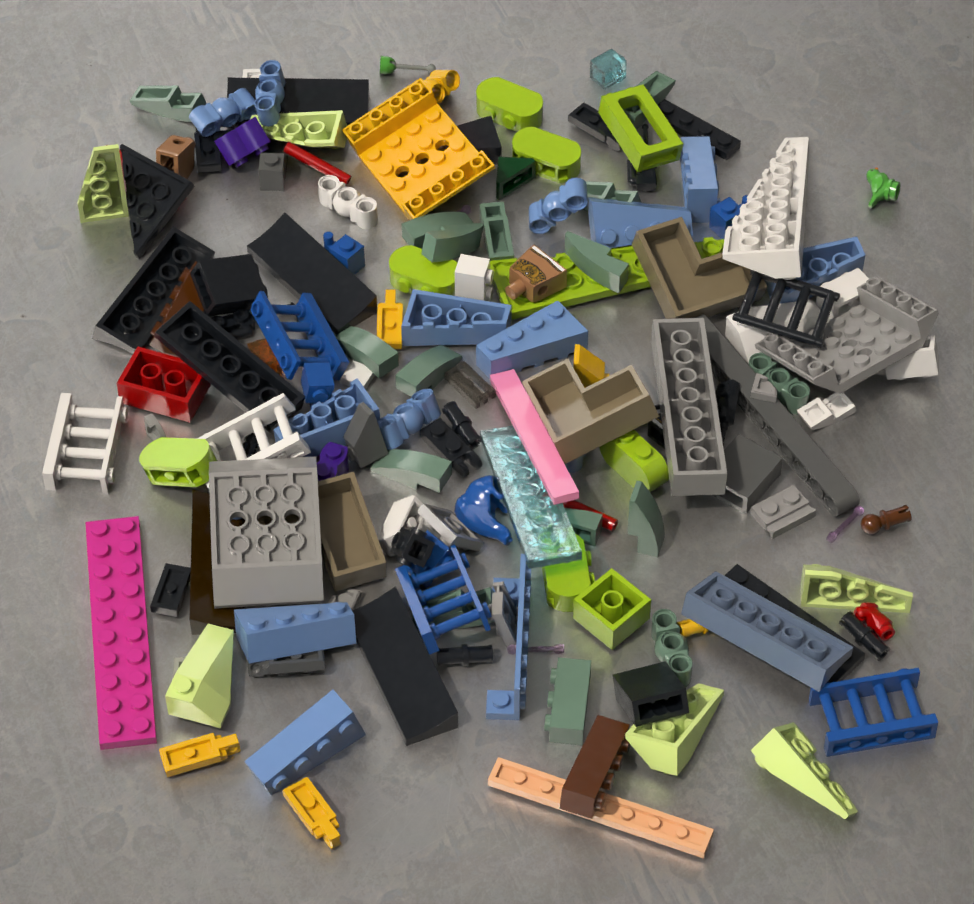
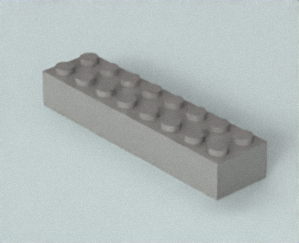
(688, 407)

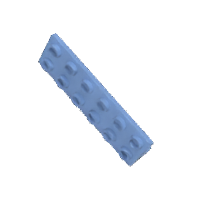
(503, 703)

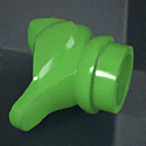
(882, 187)

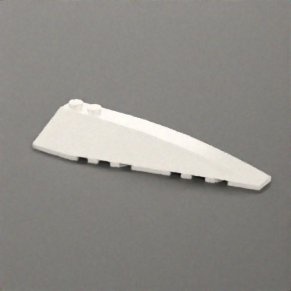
(772, 222)

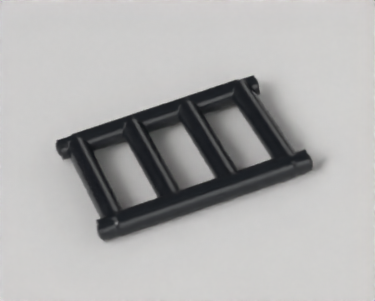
(791, 330)

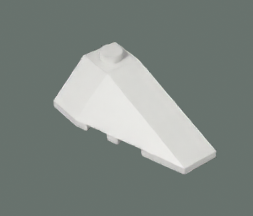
(745, 337)

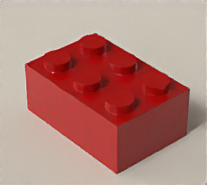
(162, 385)

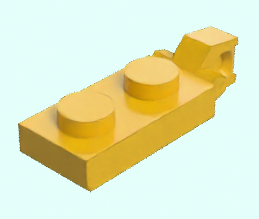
(390, 320)
(197, 753)
(313, 811)

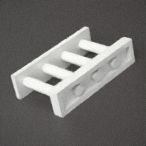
(254, 421)
(63, 430)

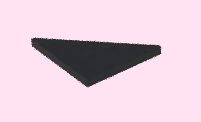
(151, 196)

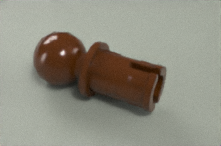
(872, 523)

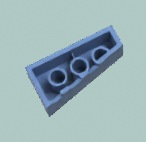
(699, 177)
(616, 222)
(824, 264)
(451, 320)
(532, 341)
(330, 419)
(293, 629)
(306, 743)

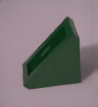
(513, 174)

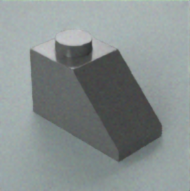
(272, 171)
(364, 437)

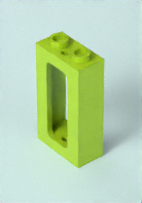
(638, 152)

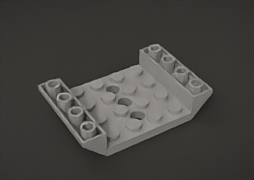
(861, 341)
(270, 561)

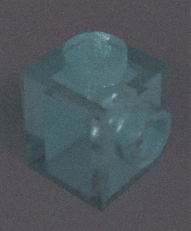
(608, 69)

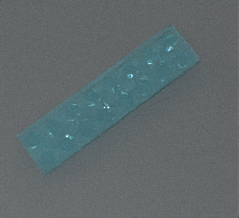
(539, 525)

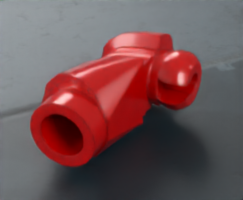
(875, 619)

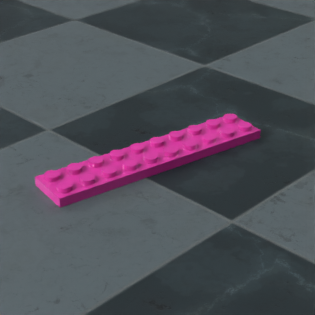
(120, 634)

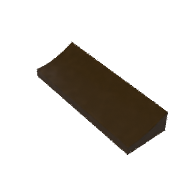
(201, 581)

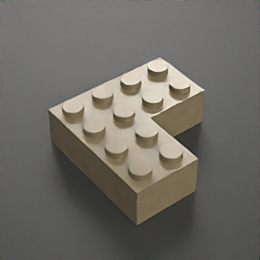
(685, 281)
(589, 416)
(346, 532)

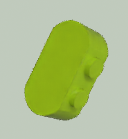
(509, 104)
(554, 155)
(413, 271)
(636, 460)
(177, 461)
(567, 580)

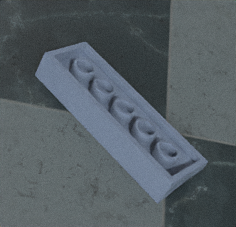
(765, 630)

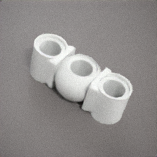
(348, 202)

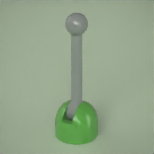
(388, 66)

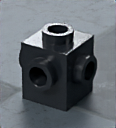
(411, 547)

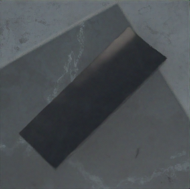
(315, 95)
(308, 267)
(142, 300)
(224, 361)
(403, 669)

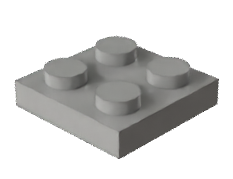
(449, 527)

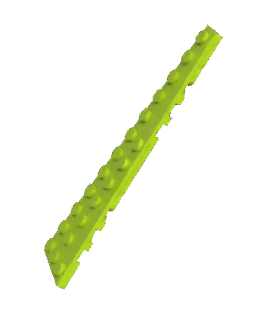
(579, 285)

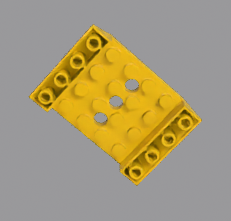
(404, 132)

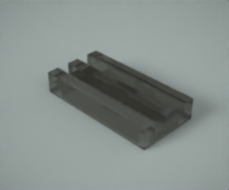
(467, 387)

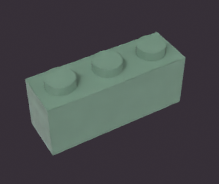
(568, 701)

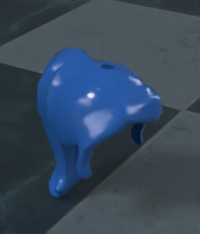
(478, 508)

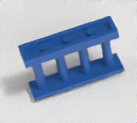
(312, 322)
(425, 615)
(877, 735)

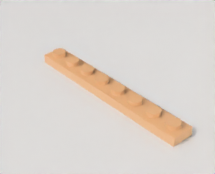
(615, 812)

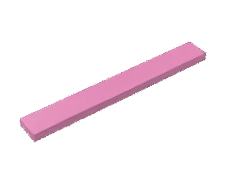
(534, 437)

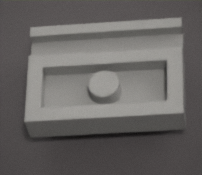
(783, 511)
(504, 613)

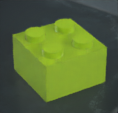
(611, 608)

